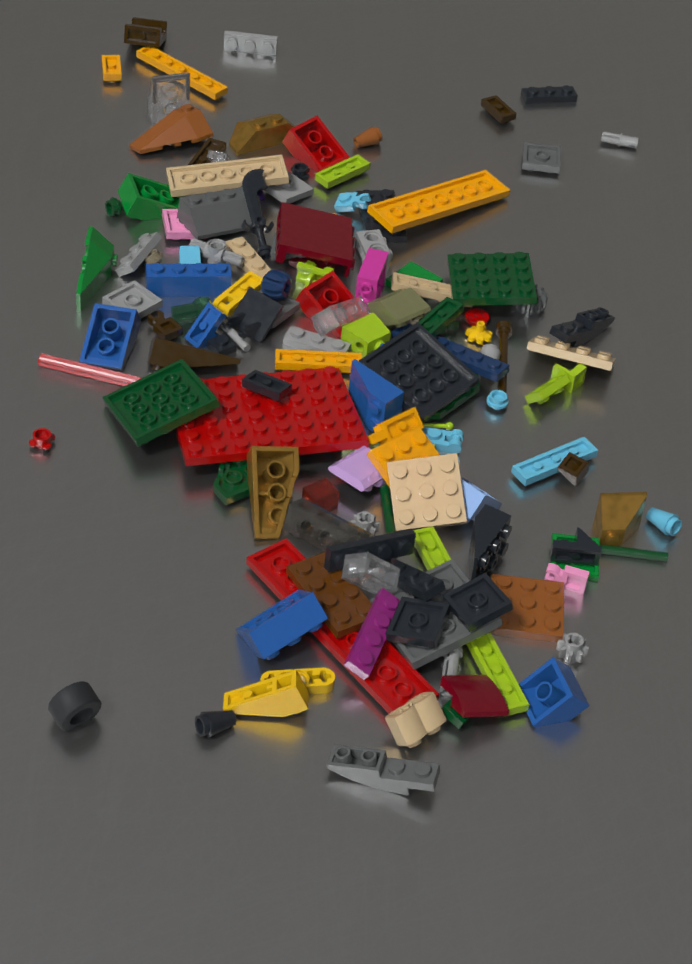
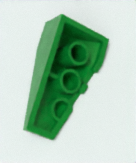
(96, 266)

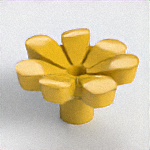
(478, 333)

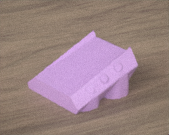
(358, 470)

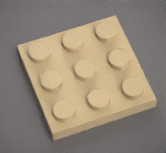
(426, 492)

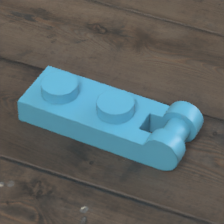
(445, 440)

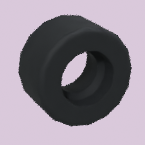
(74, 705)

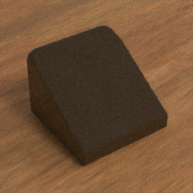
(573, 468)

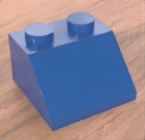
(553, 694)

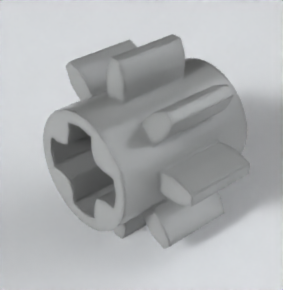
(366, 521)
(572, 648)

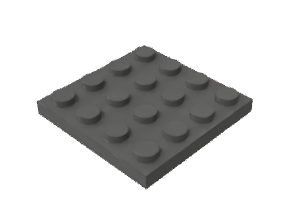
(454, 632)

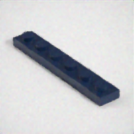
(475, 361)

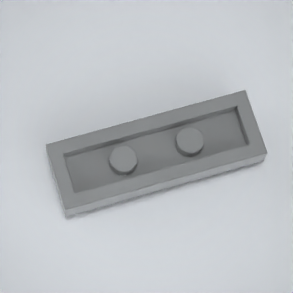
(250, 42)
(138, 253)
(308, 340)

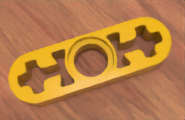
(306, 674)

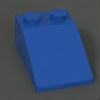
(110, 336)
(373, 395)

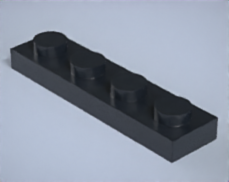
(382, 546)
(416, 581)

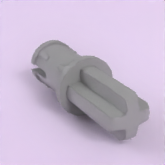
(620, 140)

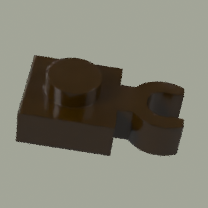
(165, 328)

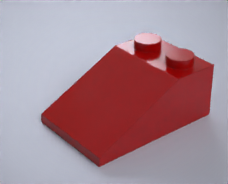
(314, 145)
(322, 294)

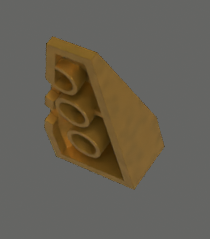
(271, 485)

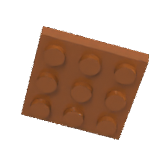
(536, 608)

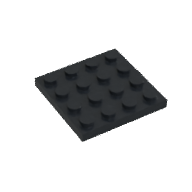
(421, 369)

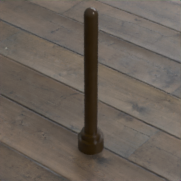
(504, 331)

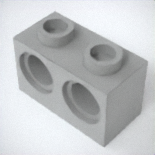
(371, 239)

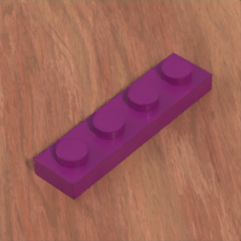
(372, 634)

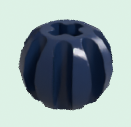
(276, 284)

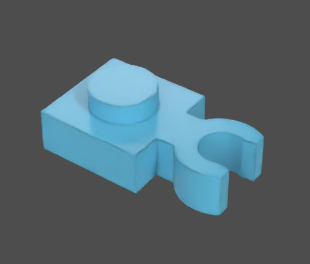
(349, 201)

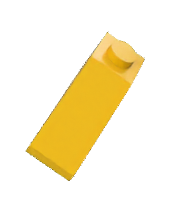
(271, 697)

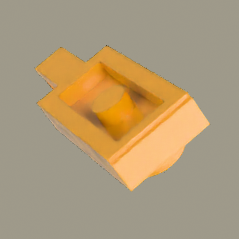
(396, 426)

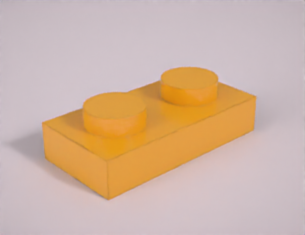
(111, 68)

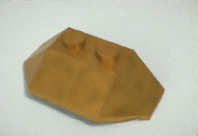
(259, 133)

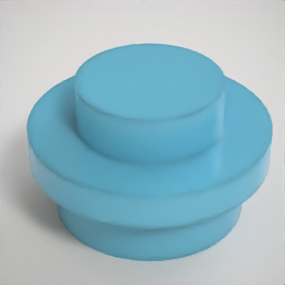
(497, 399)

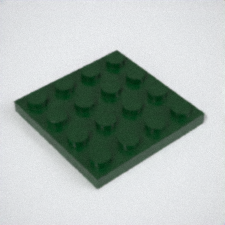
(491, 279)
(160, 402)

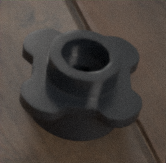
(300, 170)

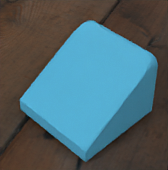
(189, 254)

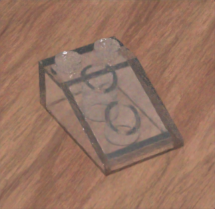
(166, 95)

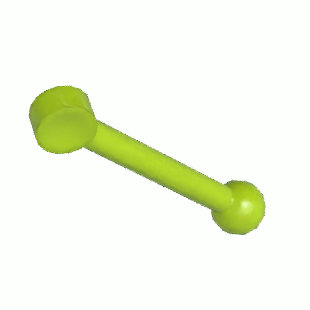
(449, 425)

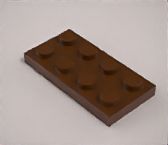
(341, 600)

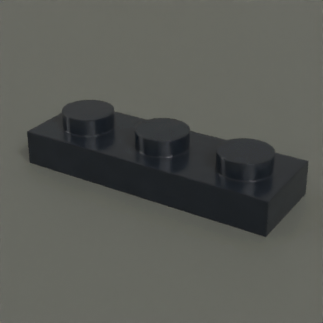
(549, 94)

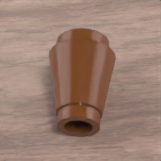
(368, 138)

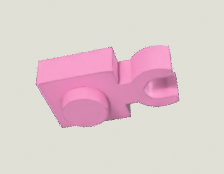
(573, 578)

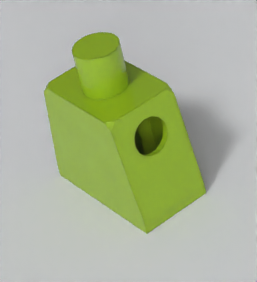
(365, 334)

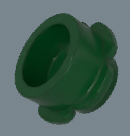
(113, 207)

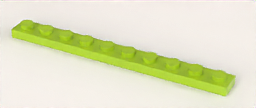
(483, 649)

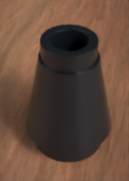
(213, 722)

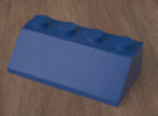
(188, 279)

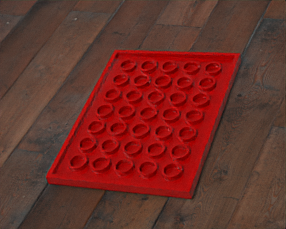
(312, 417)

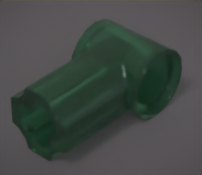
(189, 312)

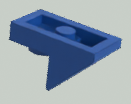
(205, 326)

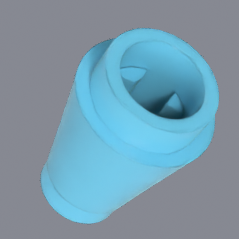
(665, 521)

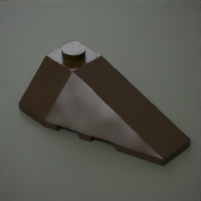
(167, 352)

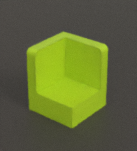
(575, 376)

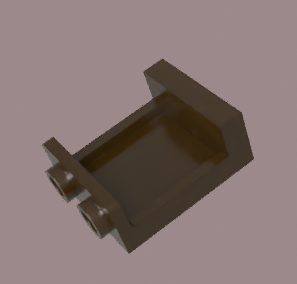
(145, 32)

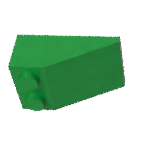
(145, 198)

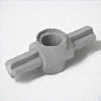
(217, 252)

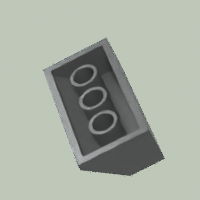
(215, 212)

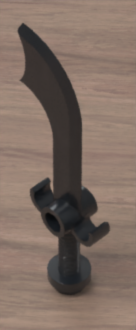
(251, 184)

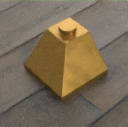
(618, 516)

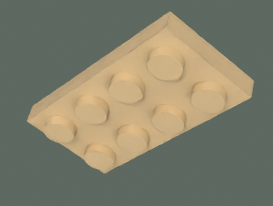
(563, 350)

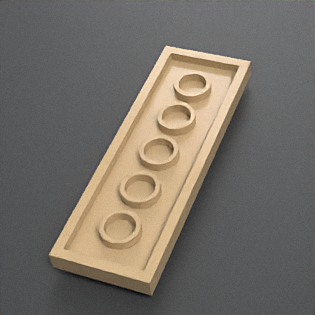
(223, 175)

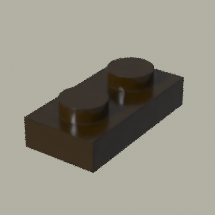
(498, 109)

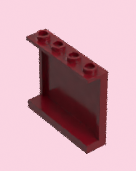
(315, 236)

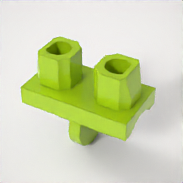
(309, 272)

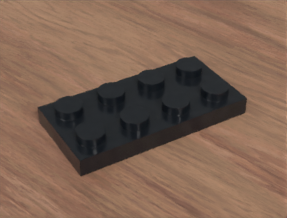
(370, 223)

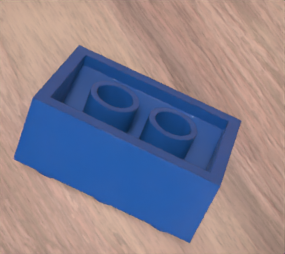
(282, 624)

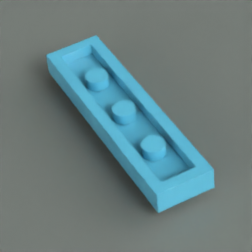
(547, 463)

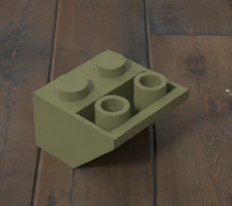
(399, 307)

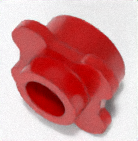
(42, 439)

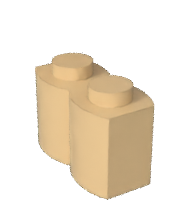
(416, 719)

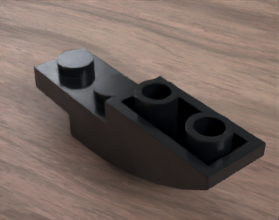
(584, 327)

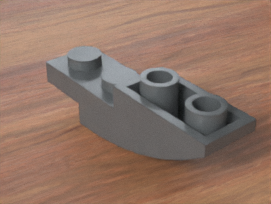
(378, 771)

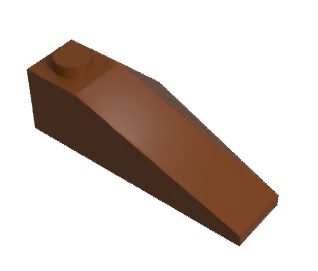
(178, 126)

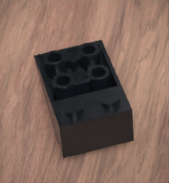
(488, 540)

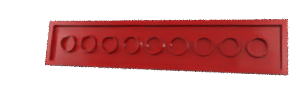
(392, 677)

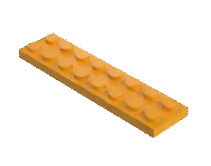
(438, 201)

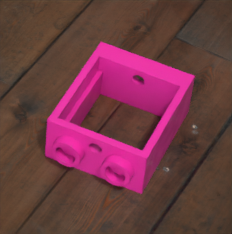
(372, 275)

